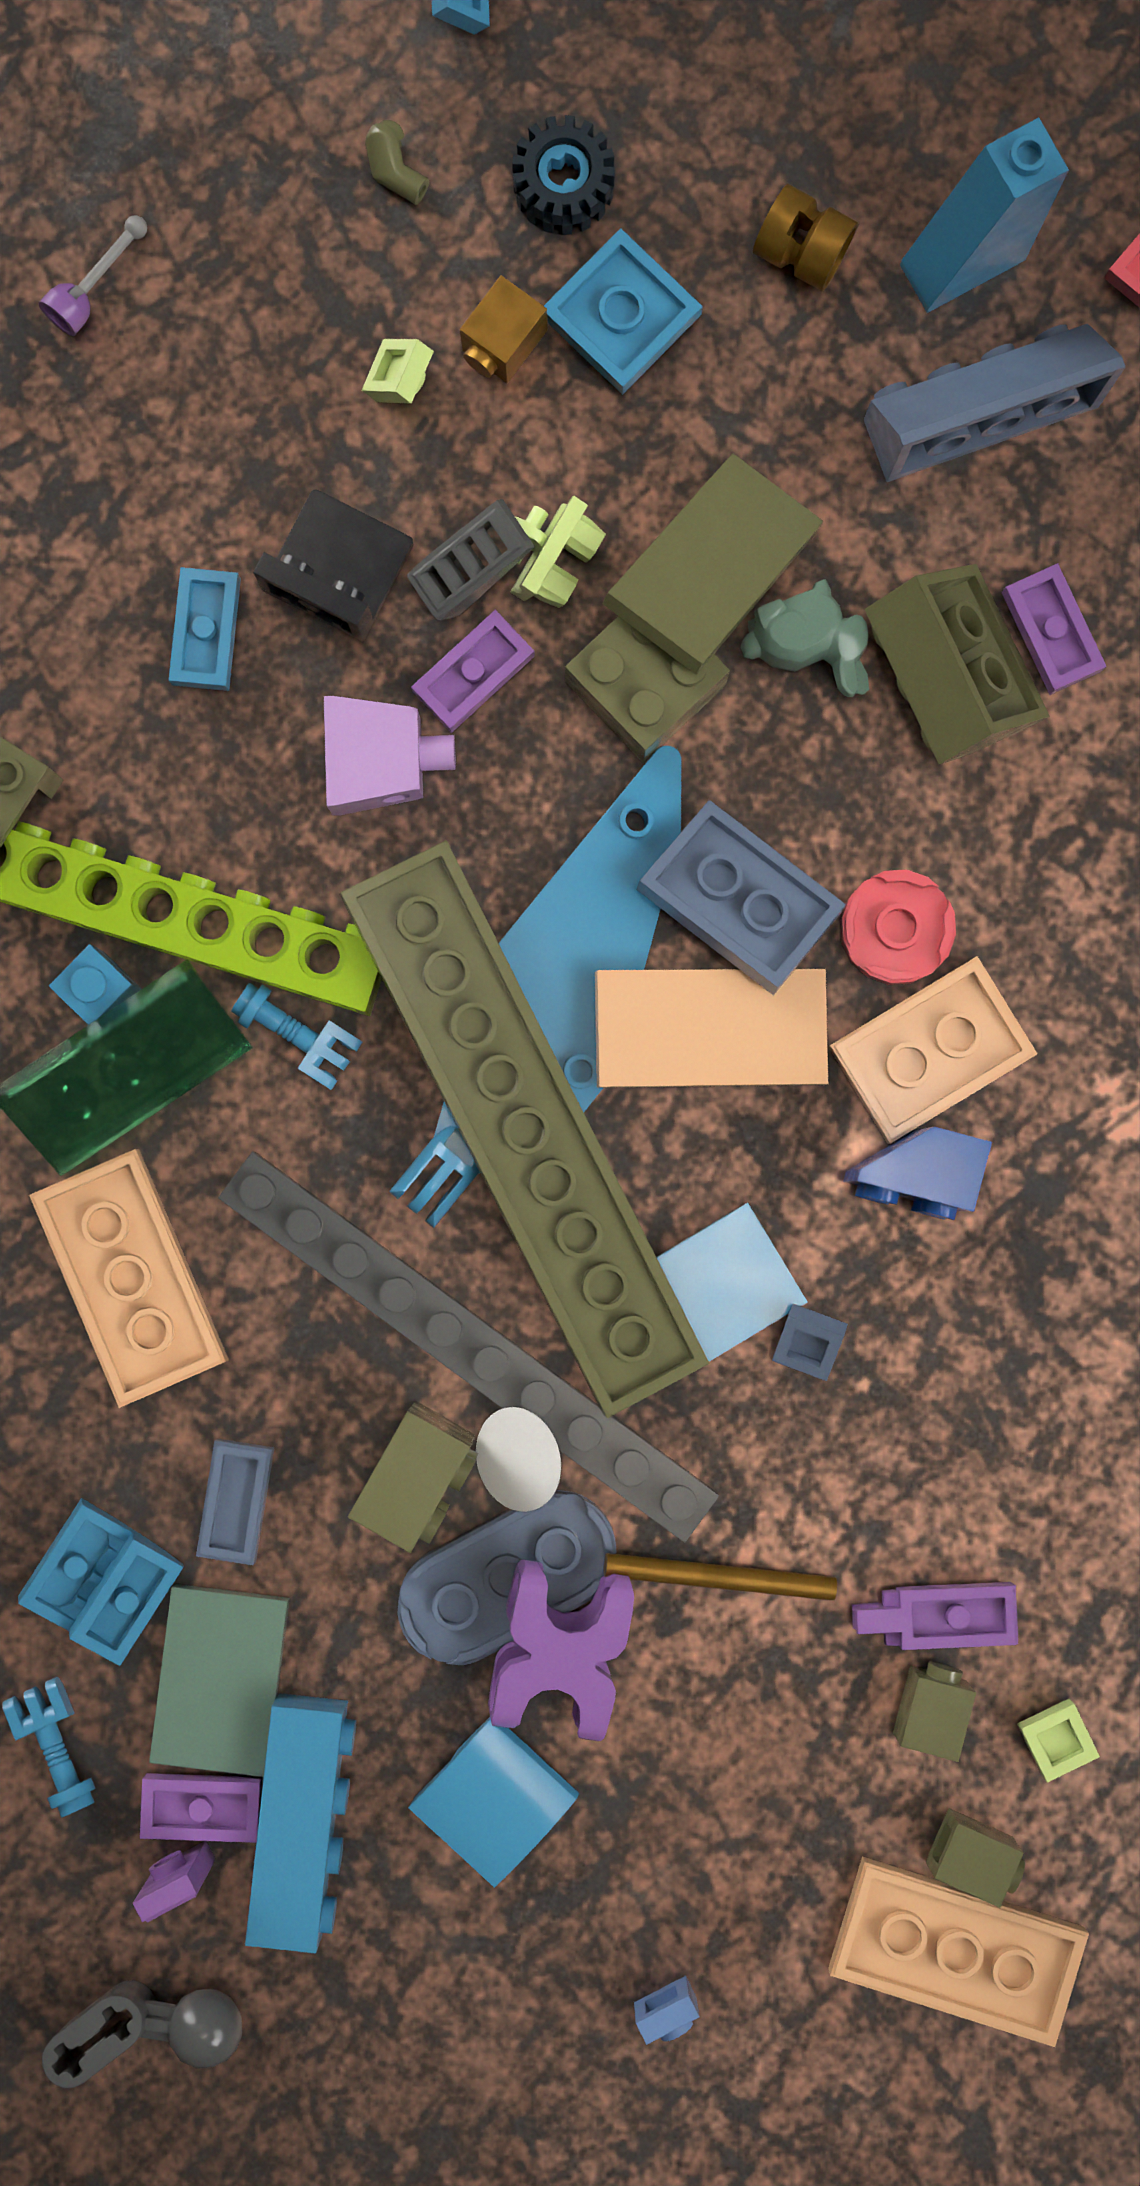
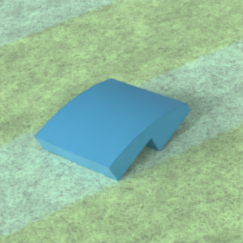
(100, 1582)
(494, 1801)

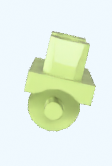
(566, 530)

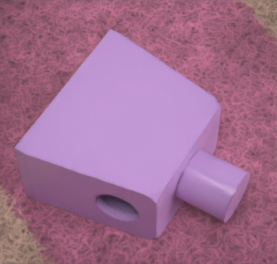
(378, 754)

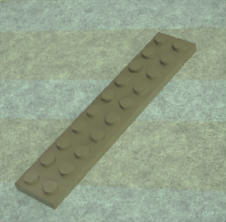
(524, 1128)

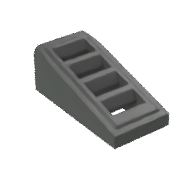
(441, 582)

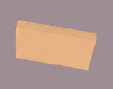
(932, 1050)

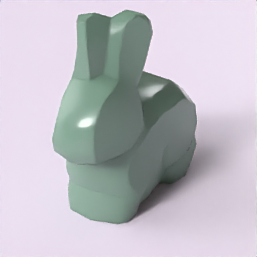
(807, 630)

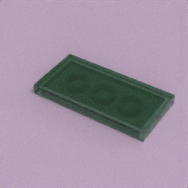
(122, 1068)

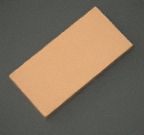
(709, 1029)
(128, 1277)
(958, 1952)

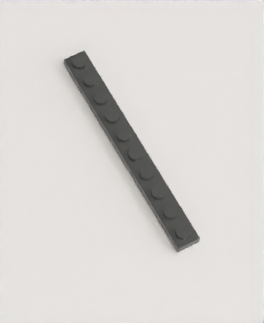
(467, 1344)

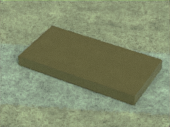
(713, 563)

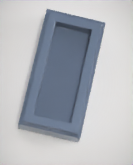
(235, 1501)

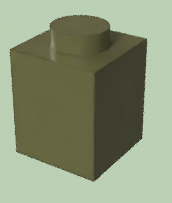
(935, 1711)
(976, 1858)

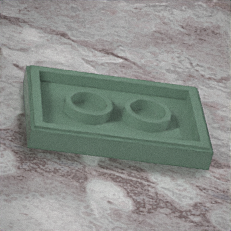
(218, 1679)

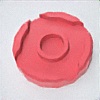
(897, 927)

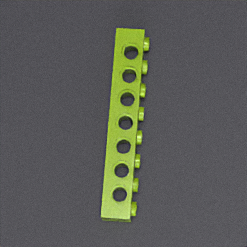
(348, 986)

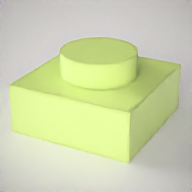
(398, 371)
(1058, 1740)

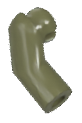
(387, 165)

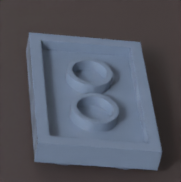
(741, 897)

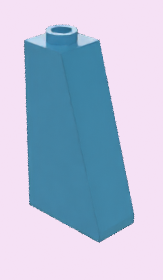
(987, 217)

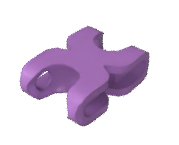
(560, 1650)

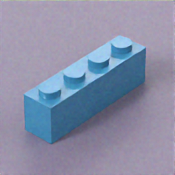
(297, 1823)

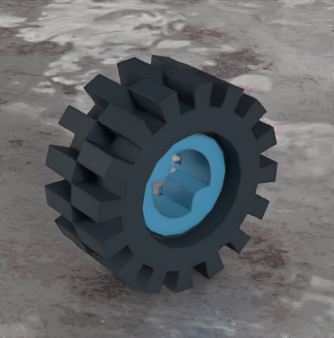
(576, 199)

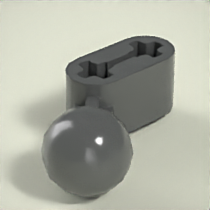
(200, 2029)

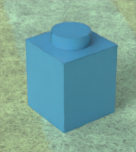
(93, 984)

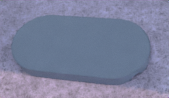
(459, 1592)

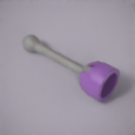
(67, 303)

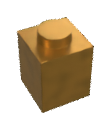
(503, 330)

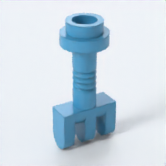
(254, 1006)
(42, 1721)

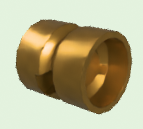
(823, 246)

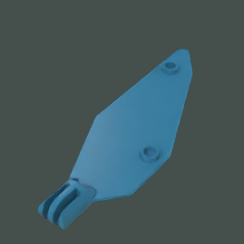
(576, 925)

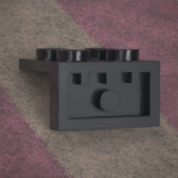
(336, 564)

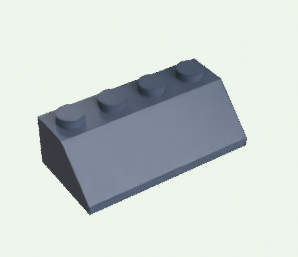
(991, 399)

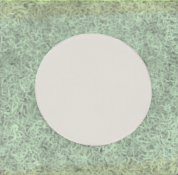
(518, 1459)

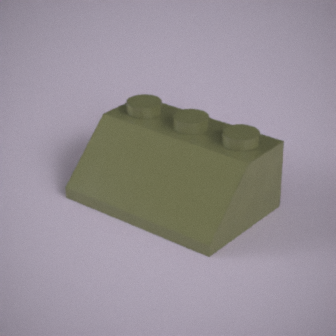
(955, 662)

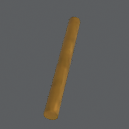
(721, 1576)

